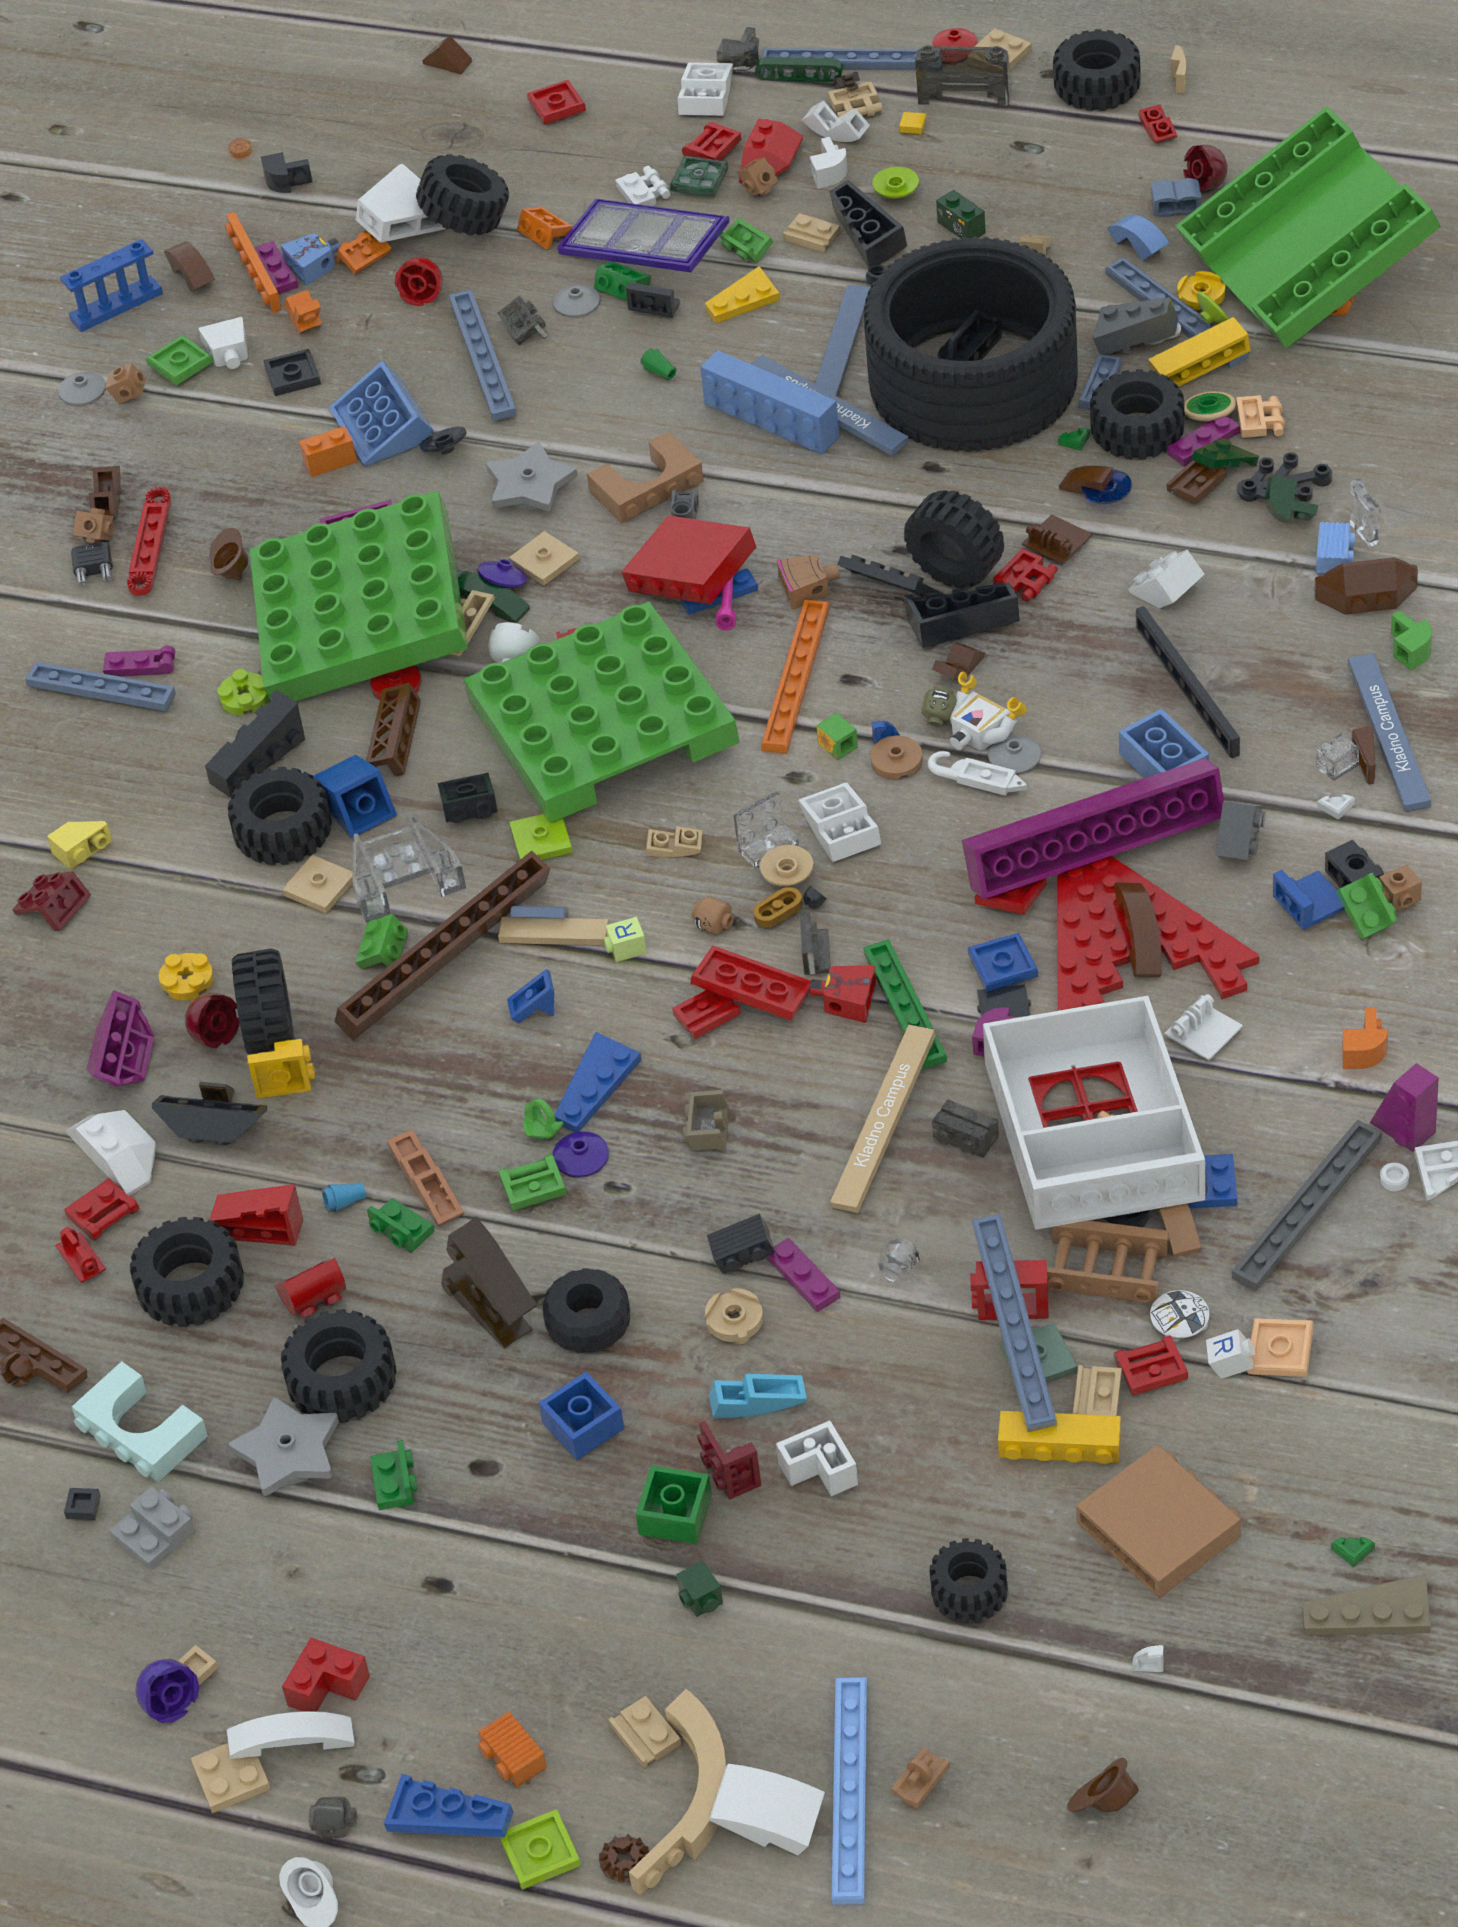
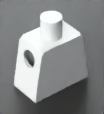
(225, 342)

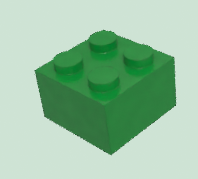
(673, 1504)

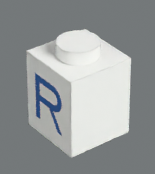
(1230, 1353)

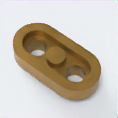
(775, 908)

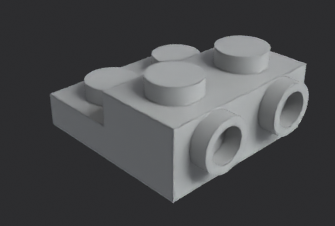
(153, 1527)

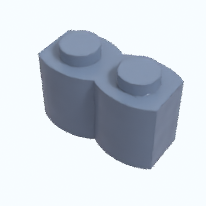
(1175, 197)

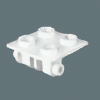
(1203, 1028)

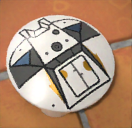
(1179, 1314)

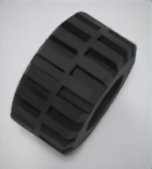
(974, 1600)

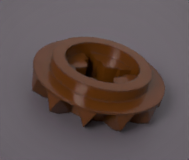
(609, 1858)

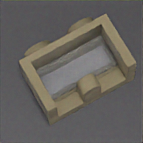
(707, 1121)

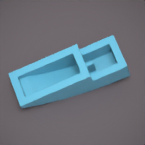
(756, 1395)

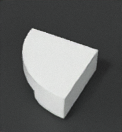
(1336, 805)
(1149, 1659)

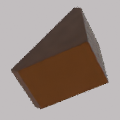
(448, 56)

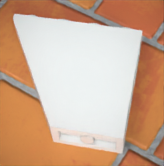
(391, 208)

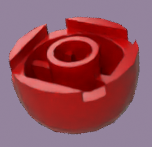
(419, 281)

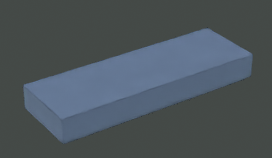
(1103, 369)

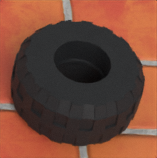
(588, 1330)

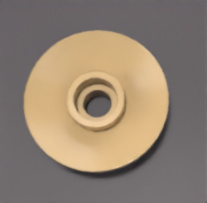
(786, 865)

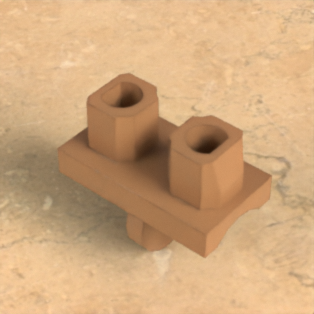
(919, 1778)

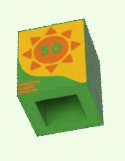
(837, 736)

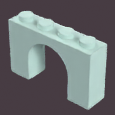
(151, 1452)

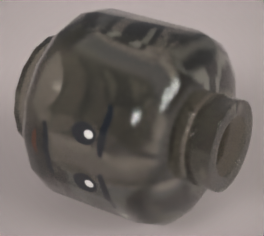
(332, 1817)

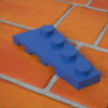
(595, 1080)
(435, 1810)

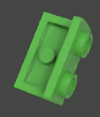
(746, 240)
(382, 942)

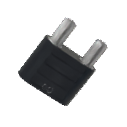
(91, 560)

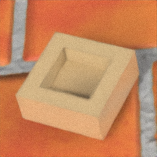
(199, 1663)

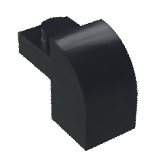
(282, 175)

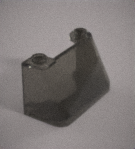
(963, 70)

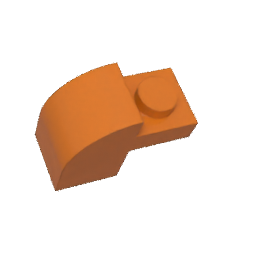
(303, 311)
(1365, 1046)

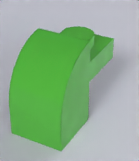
(1411, 640)

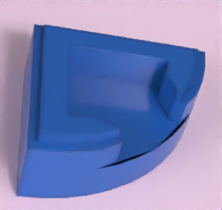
(883, 729)

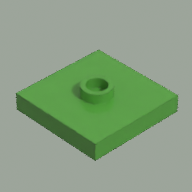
(179, 360)

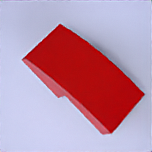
(1157, 124)

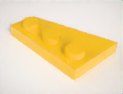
(742, 296)

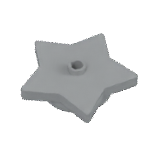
(529, 479)
(287, 1446)

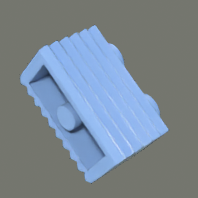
(1334, 546)

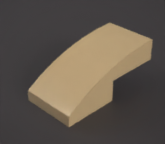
(1178, 69)

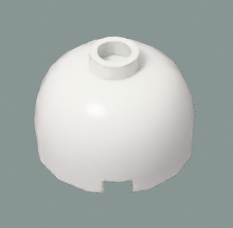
(510, 641)

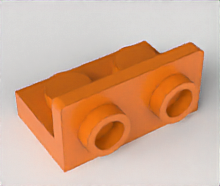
(542, 226)
(362, 252)

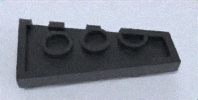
(892, 577)

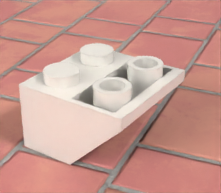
(1167, 579)

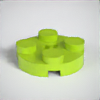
(240, 682)

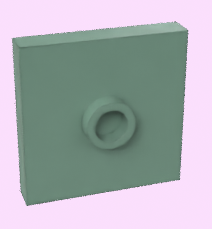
(1053, 1353)

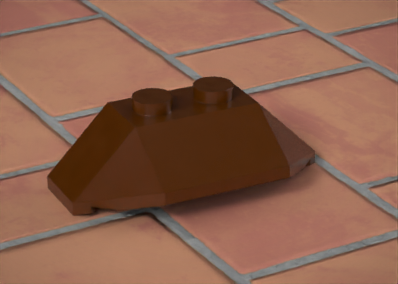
(1367, 585)

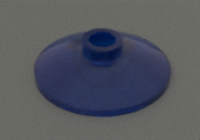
(1116, 490)

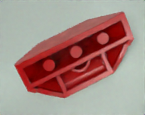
(774, 142)

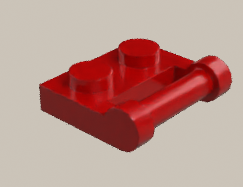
(718, 144)
(98, 1204)
(1154, 1371)

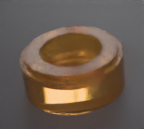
(240, 148)

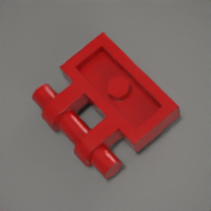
(1021, 569)

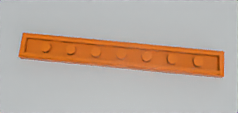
(795, 677)

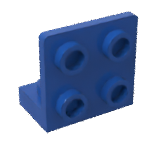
(1306, 899)

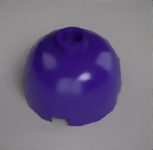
(166, 1689)

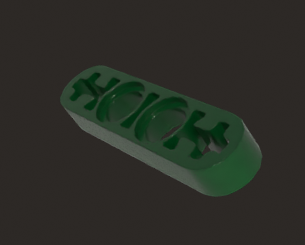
(798, 66)

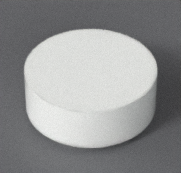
(1394, 1177)

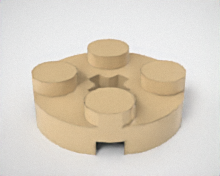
(737, 1329)

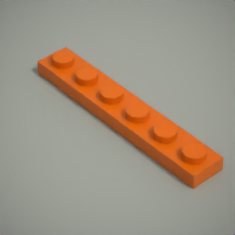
(254, 265)

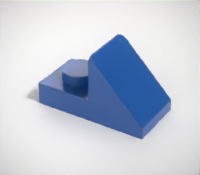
(533, 995)

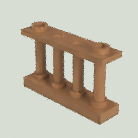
(1110, 1237)

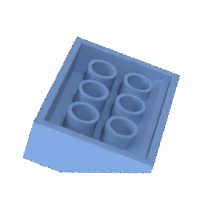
(381, 416)

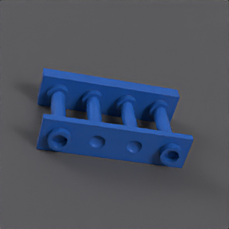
(119, 301)

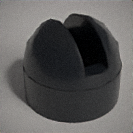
(813, 898)

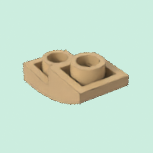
(678, 844)

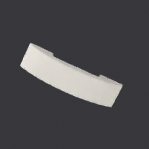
(289, 1730)

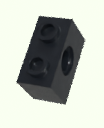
(1349, 863)

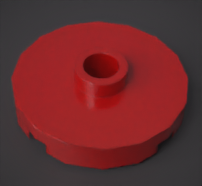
(395, 678)

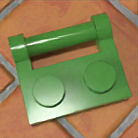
(532, 1183)

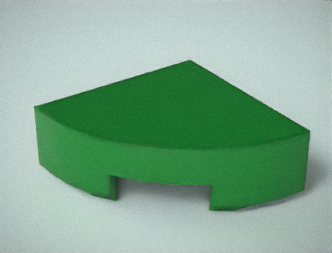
(1074, 440)
(1353, 1549)

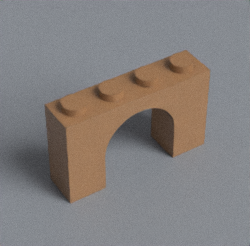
(628, 498)

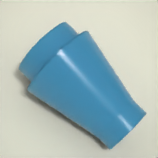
(342, 1195)

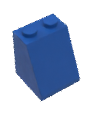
(356, 795)

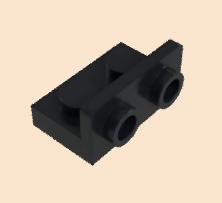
(651, 300)

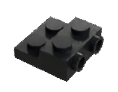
(467, 798)

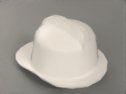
(309, 1891)

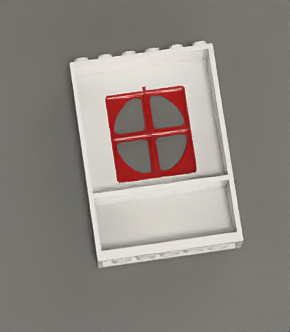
(1105, 1162)

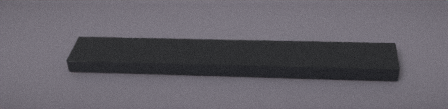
(1188, 682)

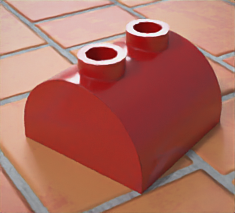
(312, 1287)

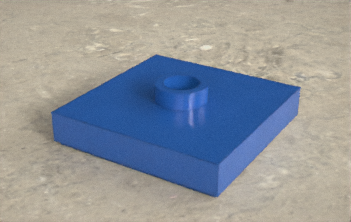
(1002, 962)

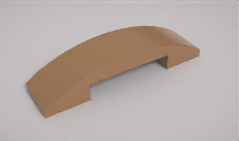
(1181, 1228)

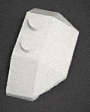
(117, 1148)

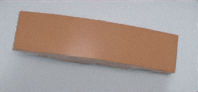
(425, 1177)

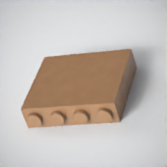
(1159, 1520)

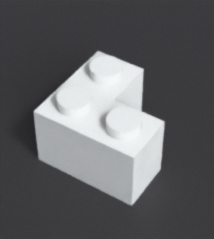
(818, 1453)

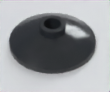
(443, 440)

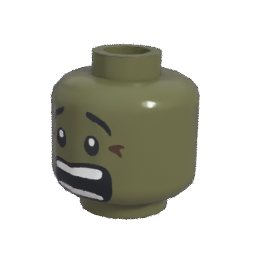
(938, 705)

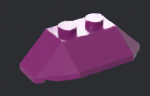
(121, 1042)

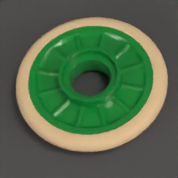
(1209, 406)

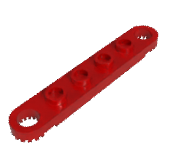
(149, 541)

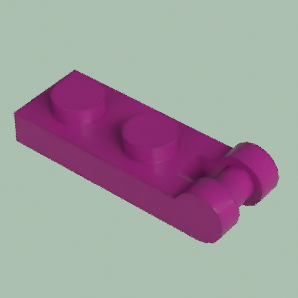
(139, 662)

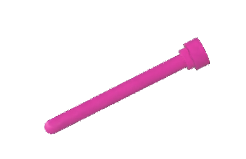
(726, 616)

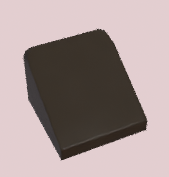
(216, 1091)

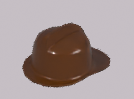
(228, 555)
(1106, 1791)

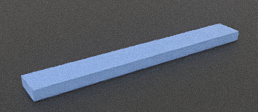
(849, 1791)

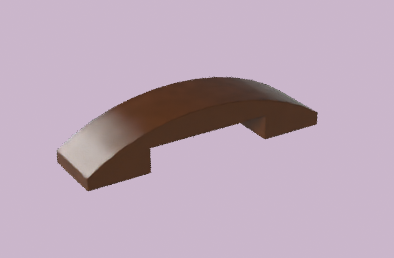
(1142, 928)

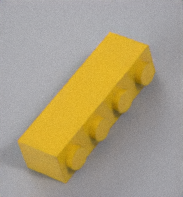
(1202, 352)
(1072, 1440)

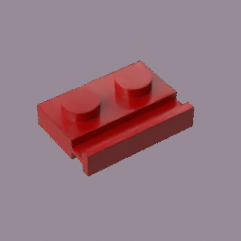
(705, 1012)

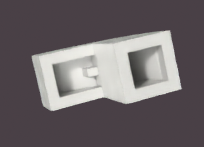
(840, 129)

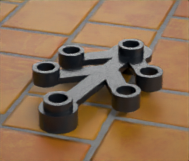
(1255, 488)

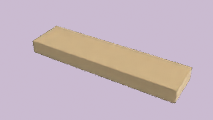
(553, 931)

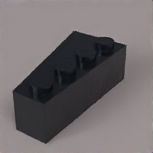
(867, 224)
(962, 613)
(258, 745)

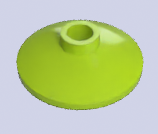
(895, 182)
(1211, 310)

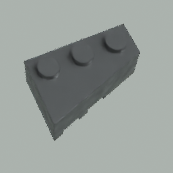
(1134, 323)

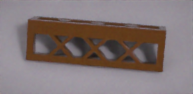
(400, 726)

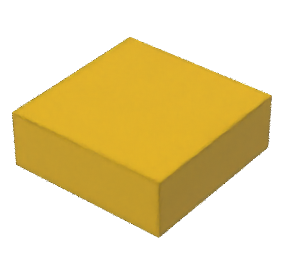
(912, 123)

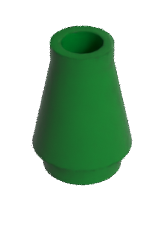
(656, 363)

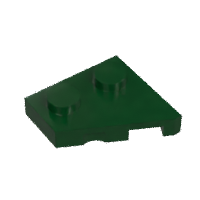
(1223, 454)

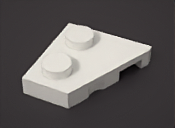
(1437, 1167)

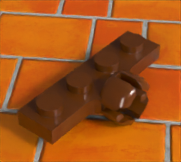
(31, 1358)

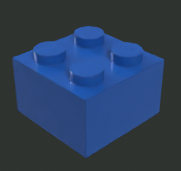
(581, 1415)

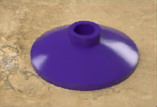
(502, 573)
(581, 1154)

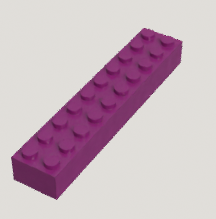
(1093, 828)

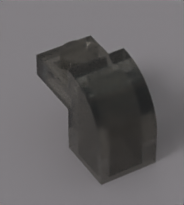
(740, 53)

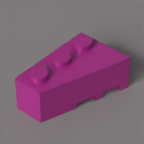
(1410, 1108)

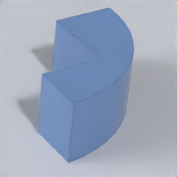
(1141, 233)

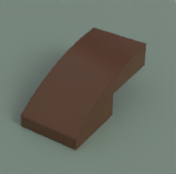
(1087, 476)

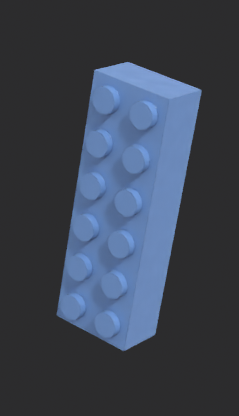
(770, 402)

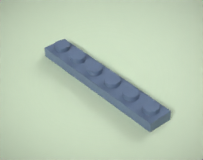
(100, 686)

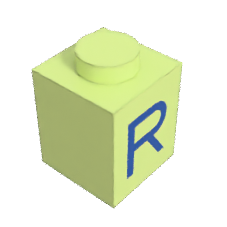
(625, 939)

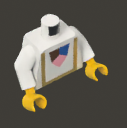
(980, 720)

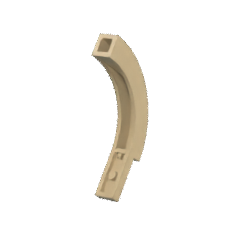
(694, 1831)

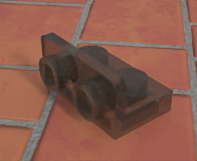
(521, 320)
(814, 946)

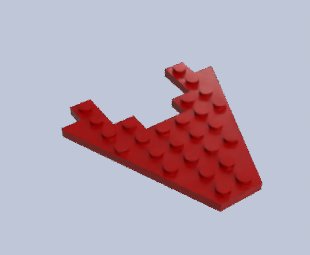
(1097, 940)

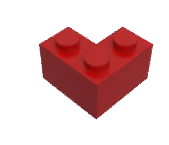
(322, 1670)

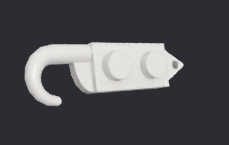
(978, 774)

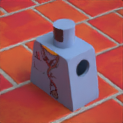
(310, 257)

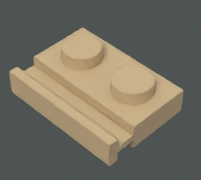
(811, 232)
(1097, 1391)
(645, 1732)

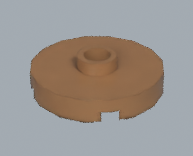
(896, 757)

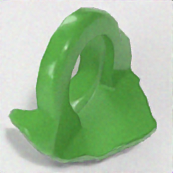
(536, 1124)

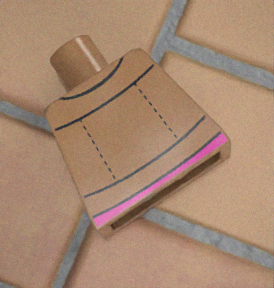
(805, 578)

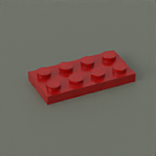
(751, 982)

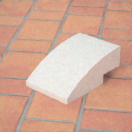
(705, 89)
(840, 821)
(767, 1807)

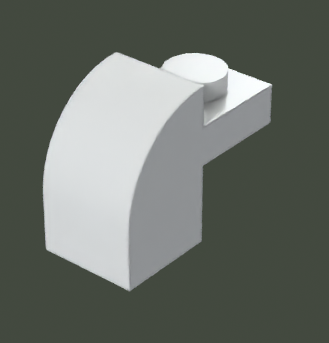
(829, 166)

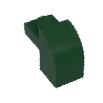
(1281, 502)

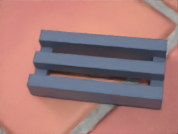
(539, 911)

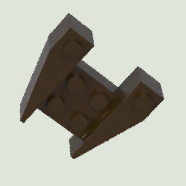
(486, 1283)

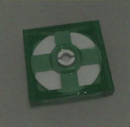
(699, 176)

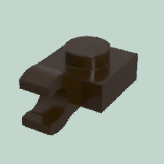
(847, 81)

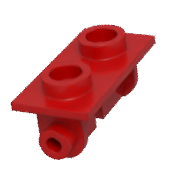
(79, 1255)

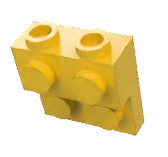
(282, 1070)

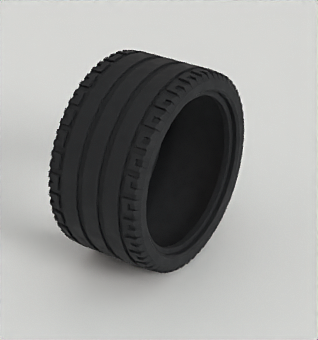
(978, 400)

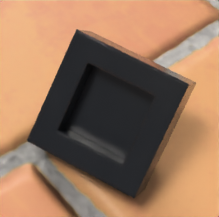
(82, 1503)

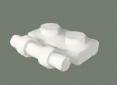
(636, 188)

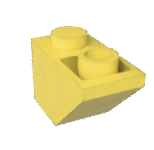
(78, 841)

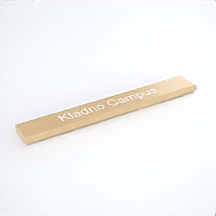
(883, 1119)

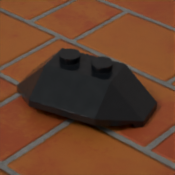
(973, 338)
(207, 1118)

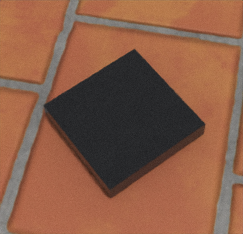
(292, 372)

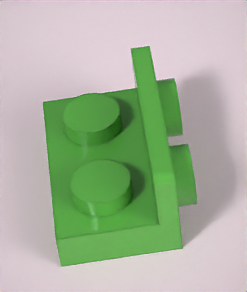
(1367, 906)

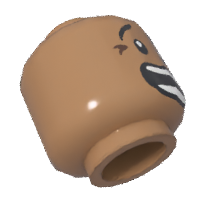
(712, 915)

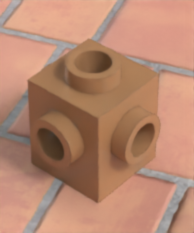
(758, 177)
(125, 383)
(93, 525)
(1401, 887)

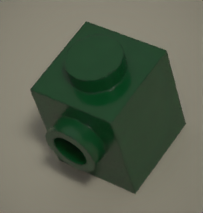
(699, 1589)

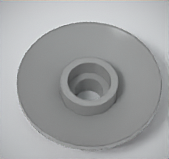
(576, 300)
(81, 388)
(1015, 753)

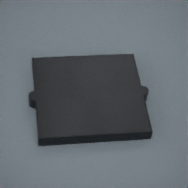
(1010, 997)

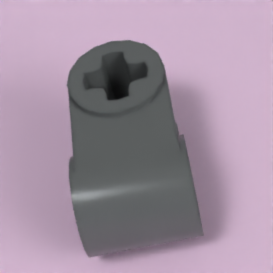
(684, 504)

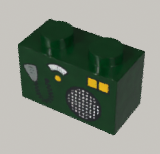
(960, 215)

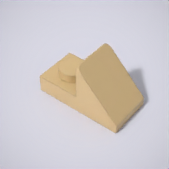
(1036, 242)

